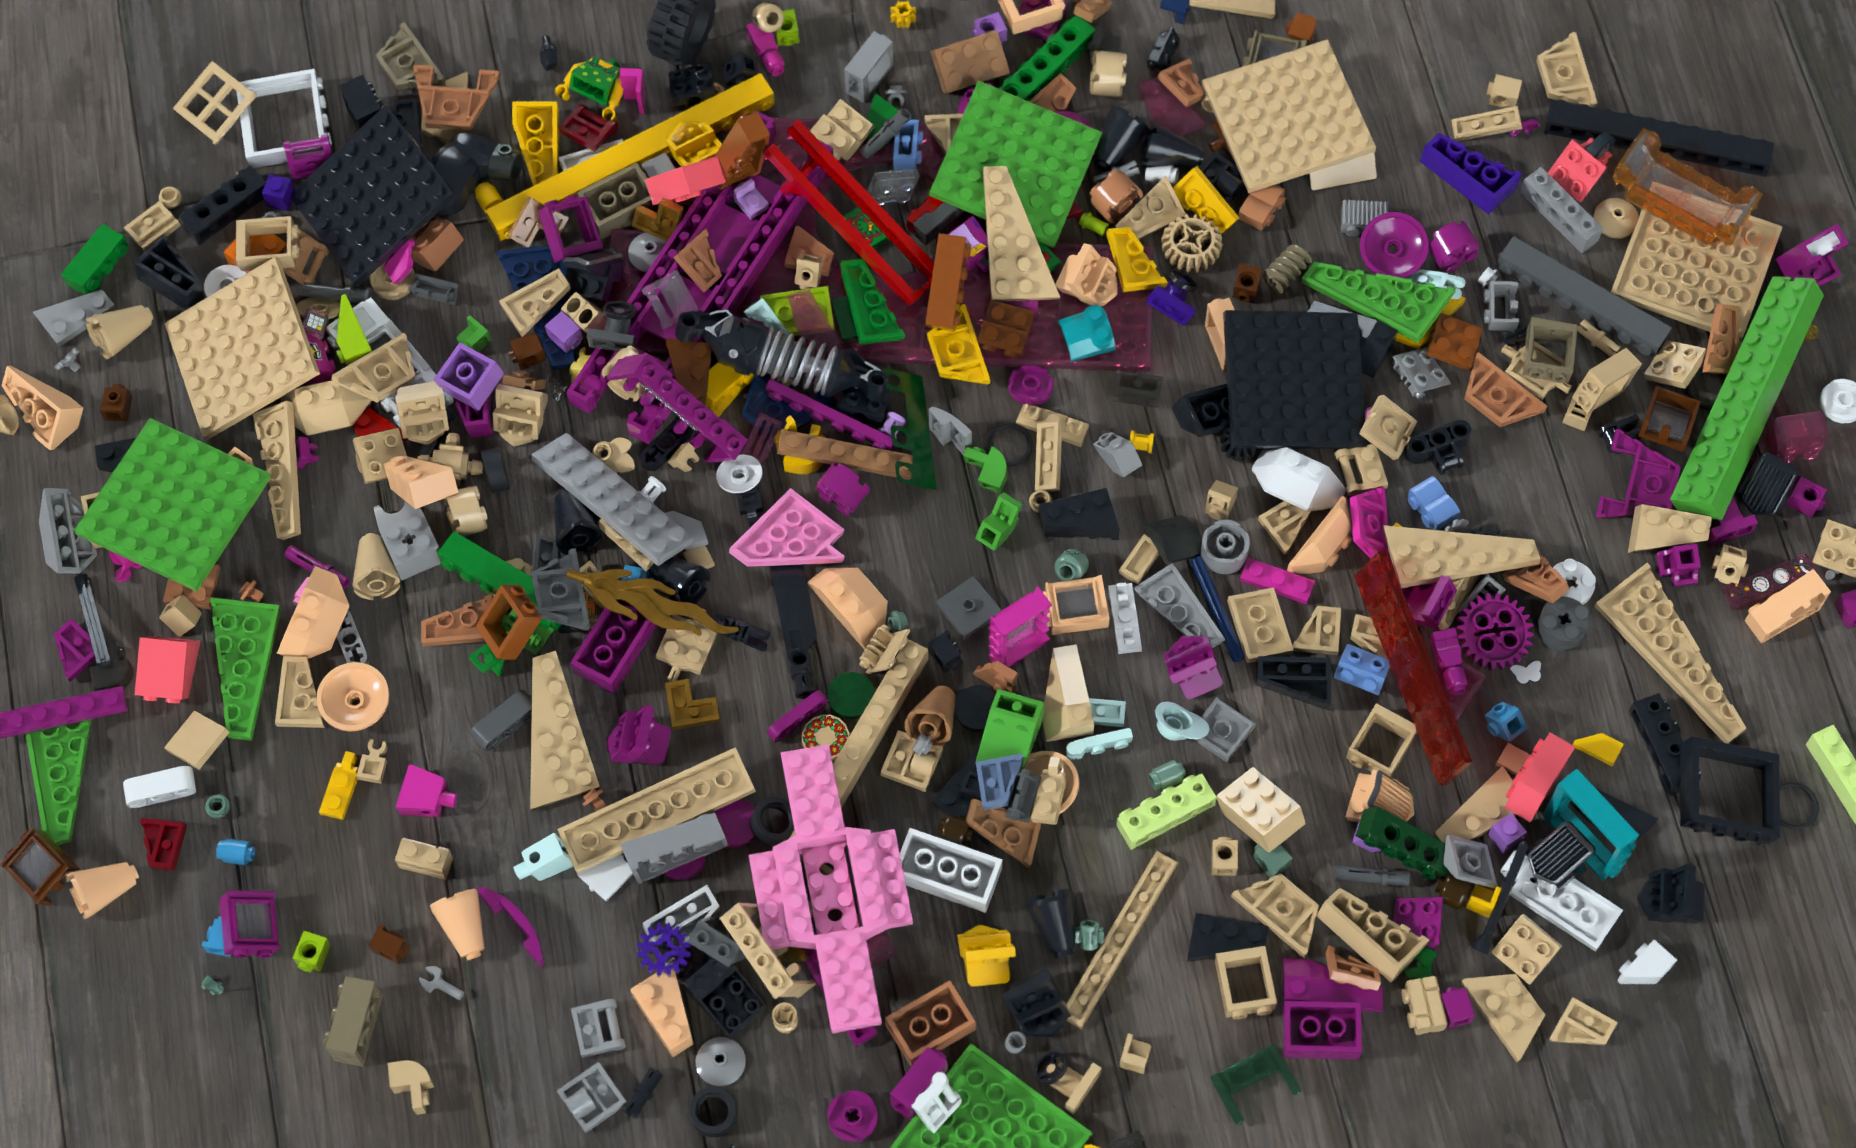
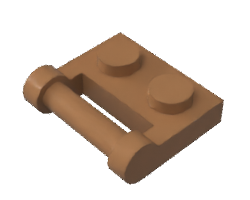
(306, 245)

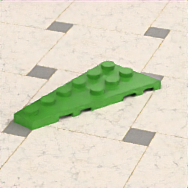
(1382, 297)
(244, 650)

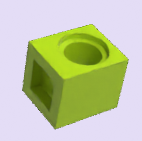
(790, 36)
(308, 942)

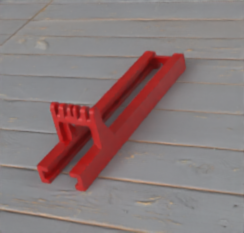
(800, 185)

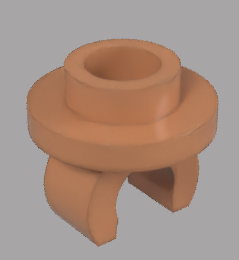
(252, 593)
(593, 798)

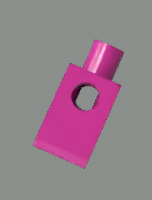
(424, 794)

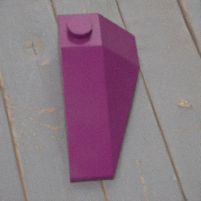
(1311, 982)

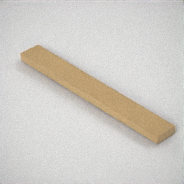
(1120, 938)

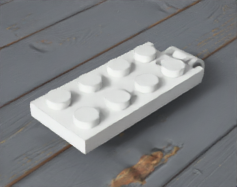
(1570, 908)

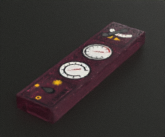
(1767, 581)

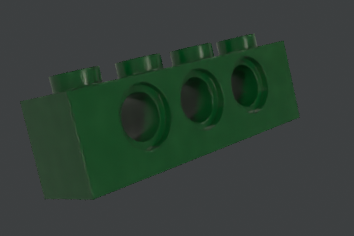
(1371, 831)

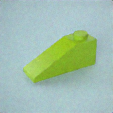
(350, 335)

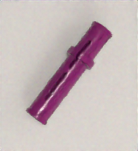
(295, 555)

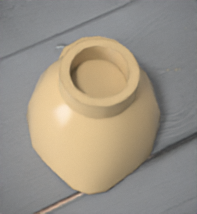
(8, 417)

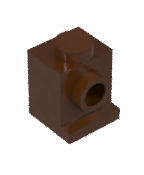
(116, 403)
(389, 944)

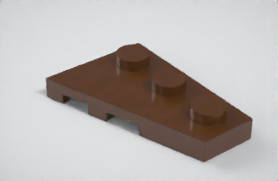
(691, 365)

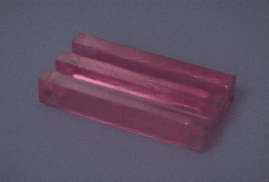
(770, 420)

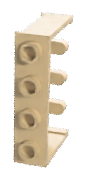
(761, 956)

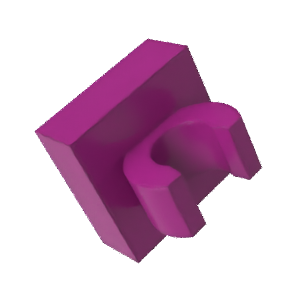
(303, 451)

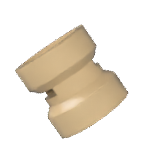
(782, 1014)

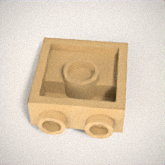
(842, 130)

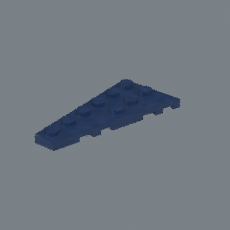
(525, 267)

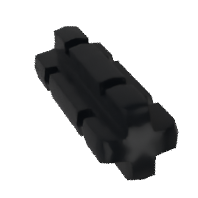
(1518, 336)

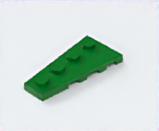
(868, 307)

